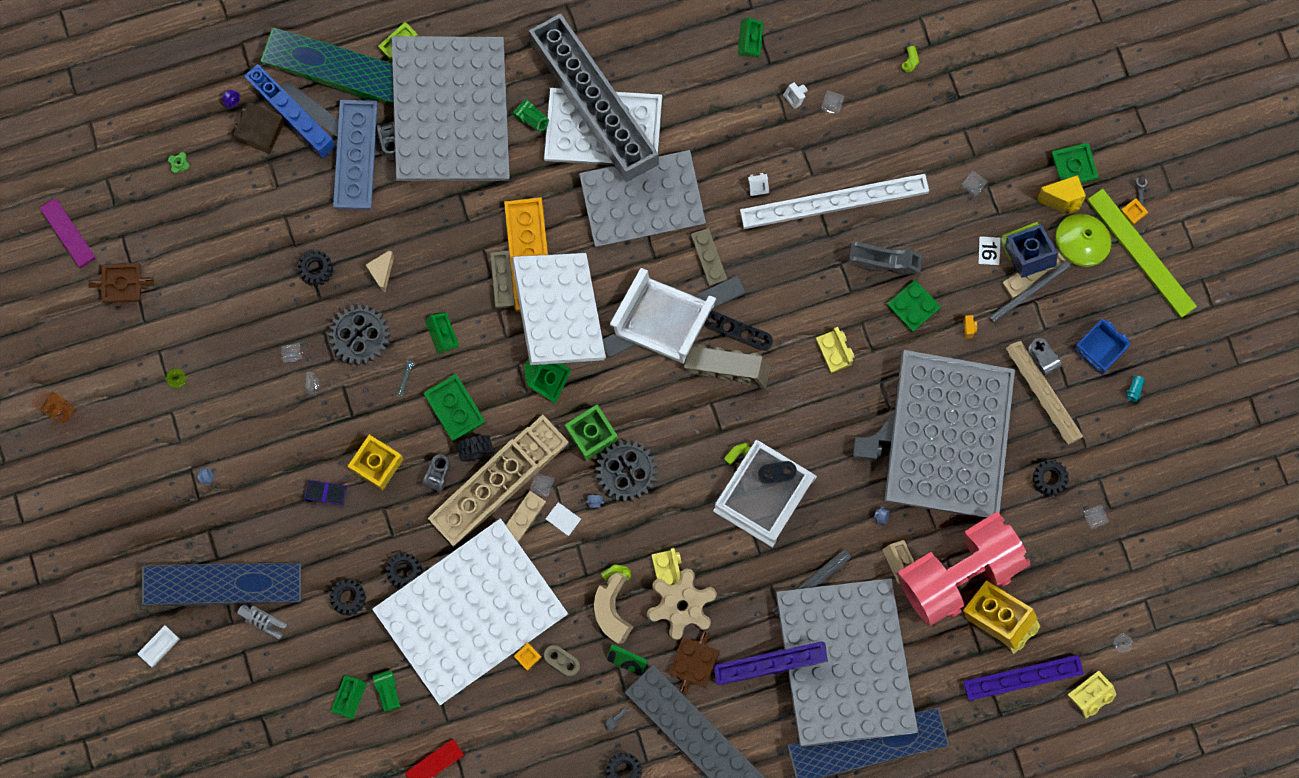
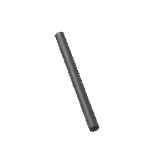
(1030, 291)

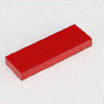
(436, 762)

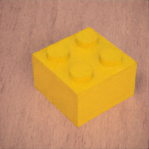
(375, 462)

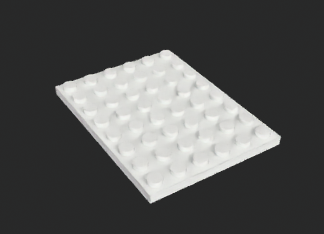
(470, 611)

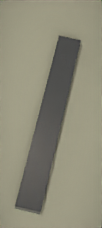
(722, 292)

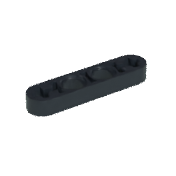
(738, 328)

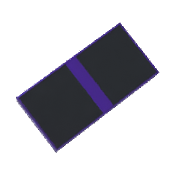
(325, 492)

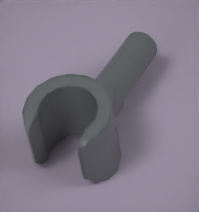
(1140, 188)
(611, 722)

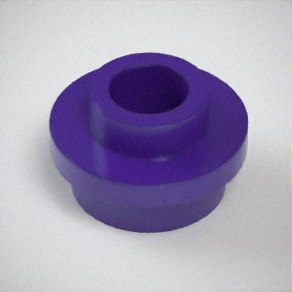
(231, 98)

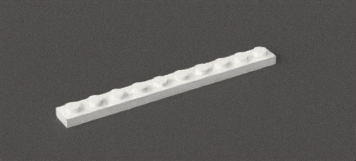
(834, 201)

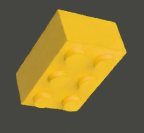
(1000, 614)

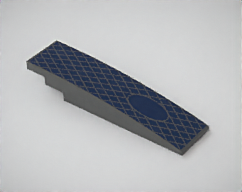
(221, 584)
(848, 756)

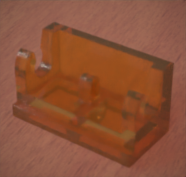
(55, 404)

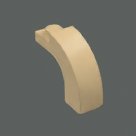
(606, 612)

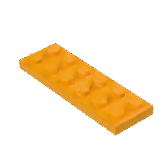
(525, 232)

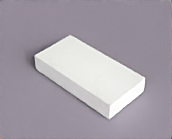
(158, 646)

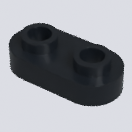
(777, 472)

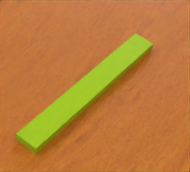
(1141, 253)

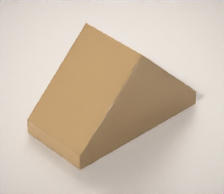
(381, 268)

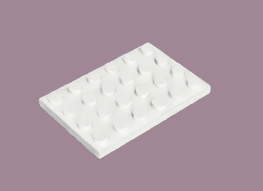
(572, 140)
(558, 308)

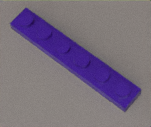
(771, 663)
(1023, 678)

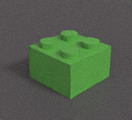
(591, 432)

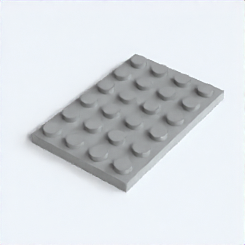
(645, 206)

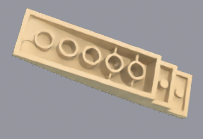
(498, 480)

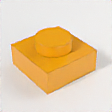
(1134, 211)
(970, 327)
(527, 656)

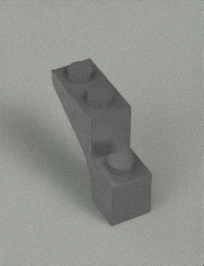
(880, 259)
(867, 448)

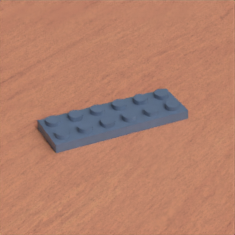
(355, 155)

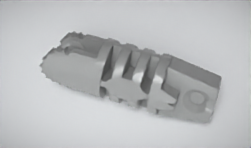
(261, 620)

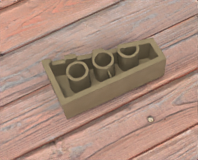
(728, 365)

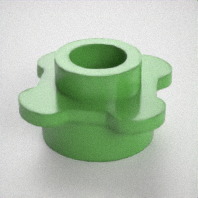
(178, 167)

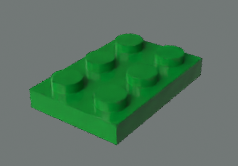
(454, 408)

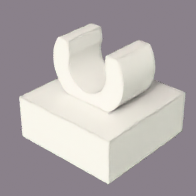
(795, 94)
(758, 184)

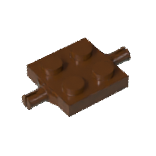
(121, 283)
(694, 662)

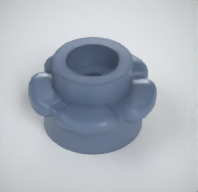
(205, 476)
(594, 501)
(882, 516)

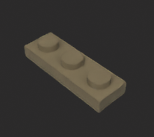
(709, 257)
(502, 279)

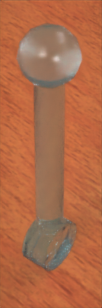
(409, 364)

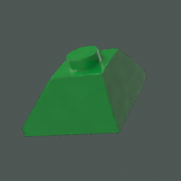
(547, 379)

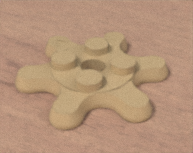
(672, 594)

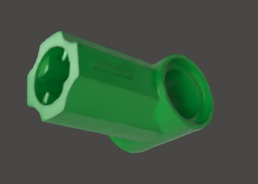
(529, 114)
(385, 685)

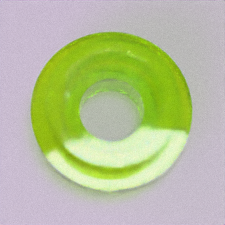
(180, 382)

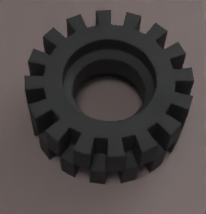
(315, 257)
(475, 448)
(1042, 485)
(396, 562)
(344, 586)
(623, 758)

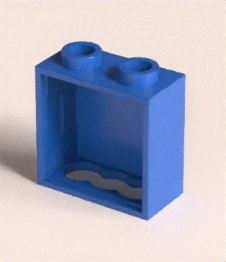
(1102, 346)

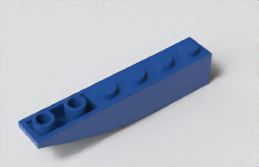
(291, 111)

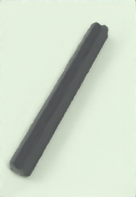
(823, 573)

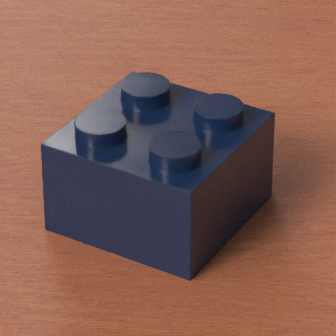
(1031, 250)

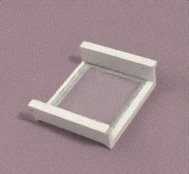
(660, 317)
(761, 507)

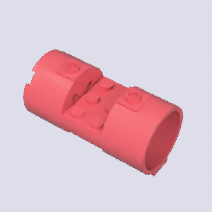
(993, 551)

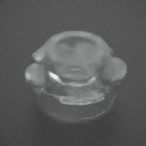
(1118, 643)

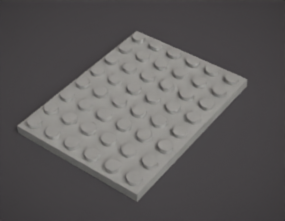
(450, 108)
(949, 435)
(866, 678)

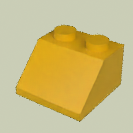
(1063, 195)

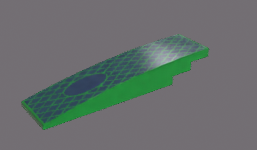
(330, 65)

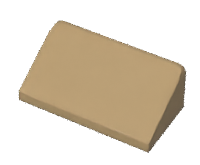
(898, 557)

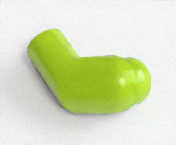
(912, 61)
(736, 451)
(616, 569)

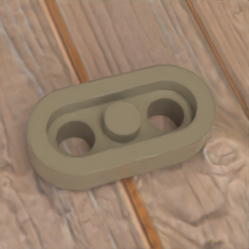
(562, 660)

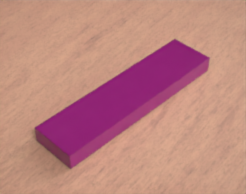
(68, 233)

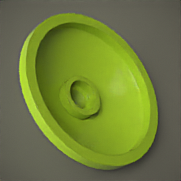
(1079, 247)

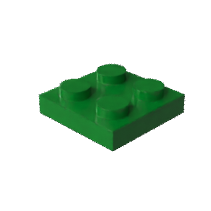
(1074, 162)
(913, 306)

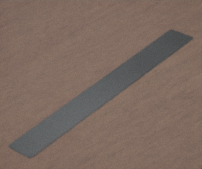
(312, 108)

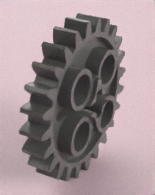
(371, 346)
(611, 478)

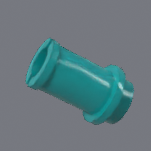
(1135, 389)

